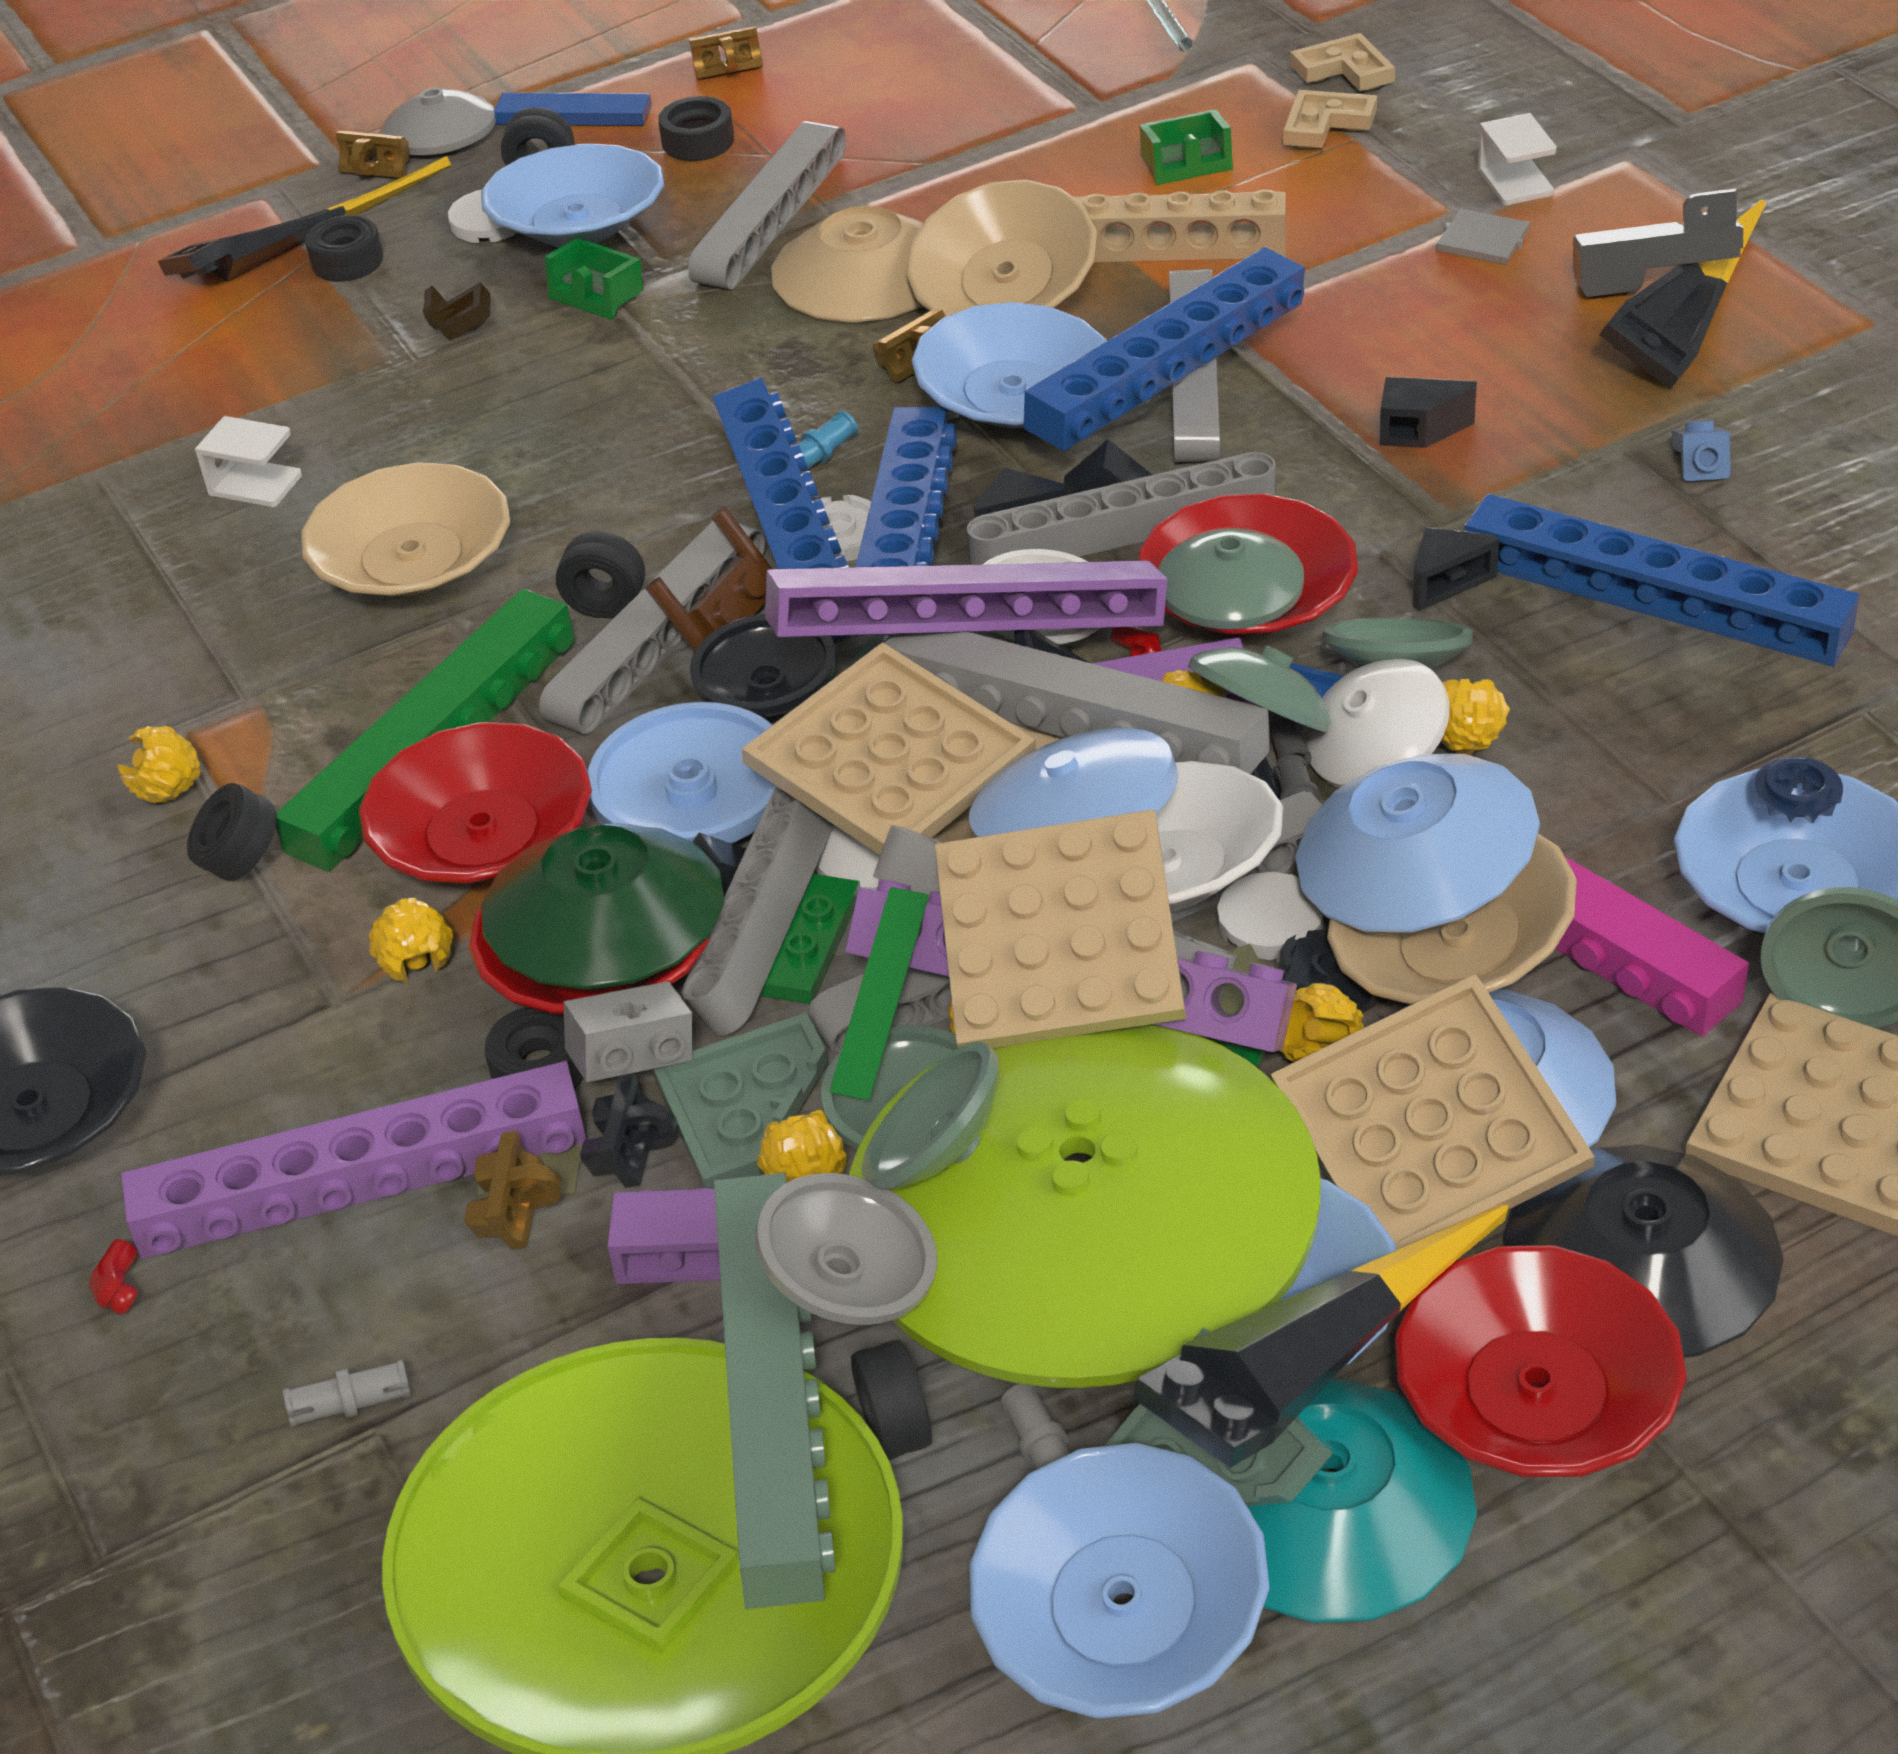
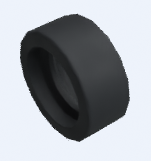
(696, 128)

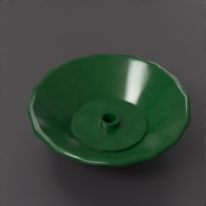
(602, 906)

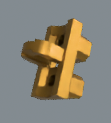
(740, 49)
(360, 148)
(896, 349)
(498, 1174)

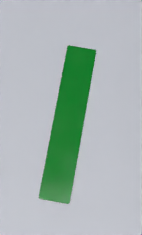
(879, 993)

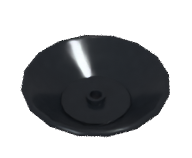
(63, 1072)
(1671, 1228)

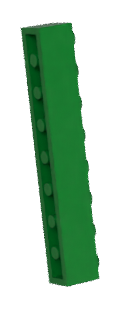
(465, 689)

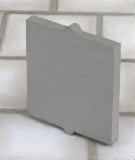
(1483, 236)

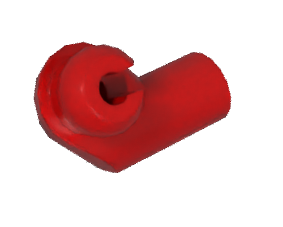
(1137, 639)
(108, 1276)

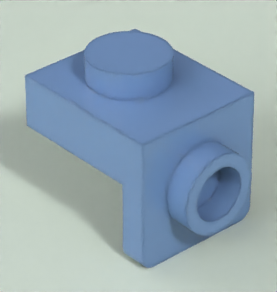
(1703, 450)

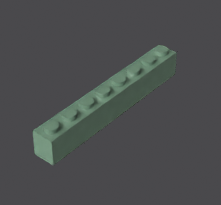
(769, 1414)

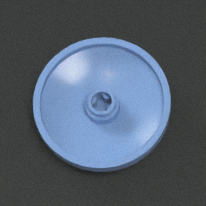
(682, 772)
(1078, 781)

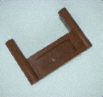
(731, 597)

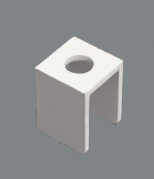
(1511, 168)
(244, 469)

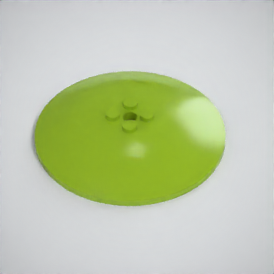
(1111, 1264)
(567, 1483)

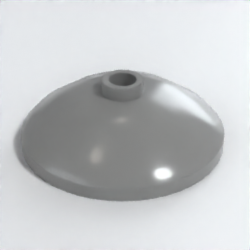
(441, 121)
(845, 1249)

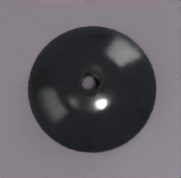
(757, 670)

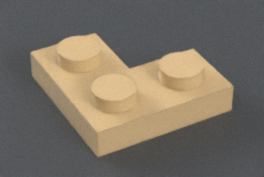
(1347, 56)
(1319, 110)

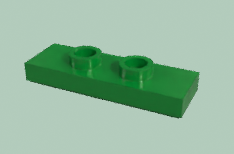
(812, 939)

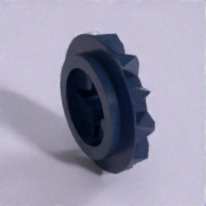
(1780, 776)

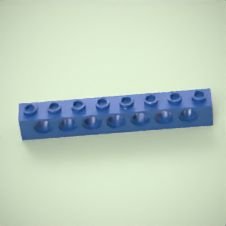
(1162, 348)
(775, 480)
(909, 490)
(1669, 580)

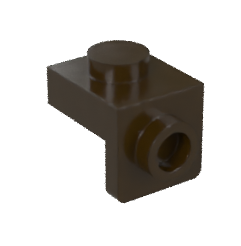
(460, 313)

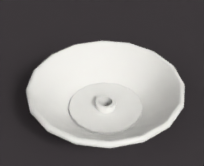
(1215, 829)

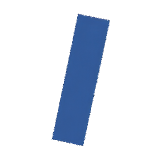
(580, 108)

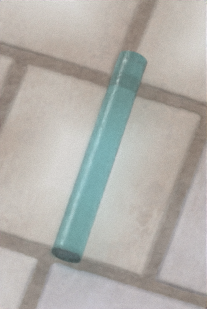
(1171, 24)

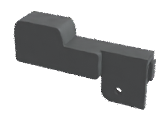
(1618, 258)

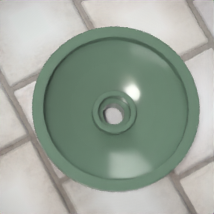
(1231, 578)
(1397, 638)
(1265, 681)
(1816, 963)
(905, 1056)
(934, 1119)

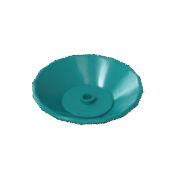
(1380, 1524)

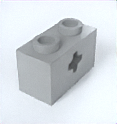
(627, 1031)

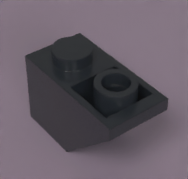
(1425, 410)

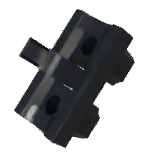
(616, 1152)

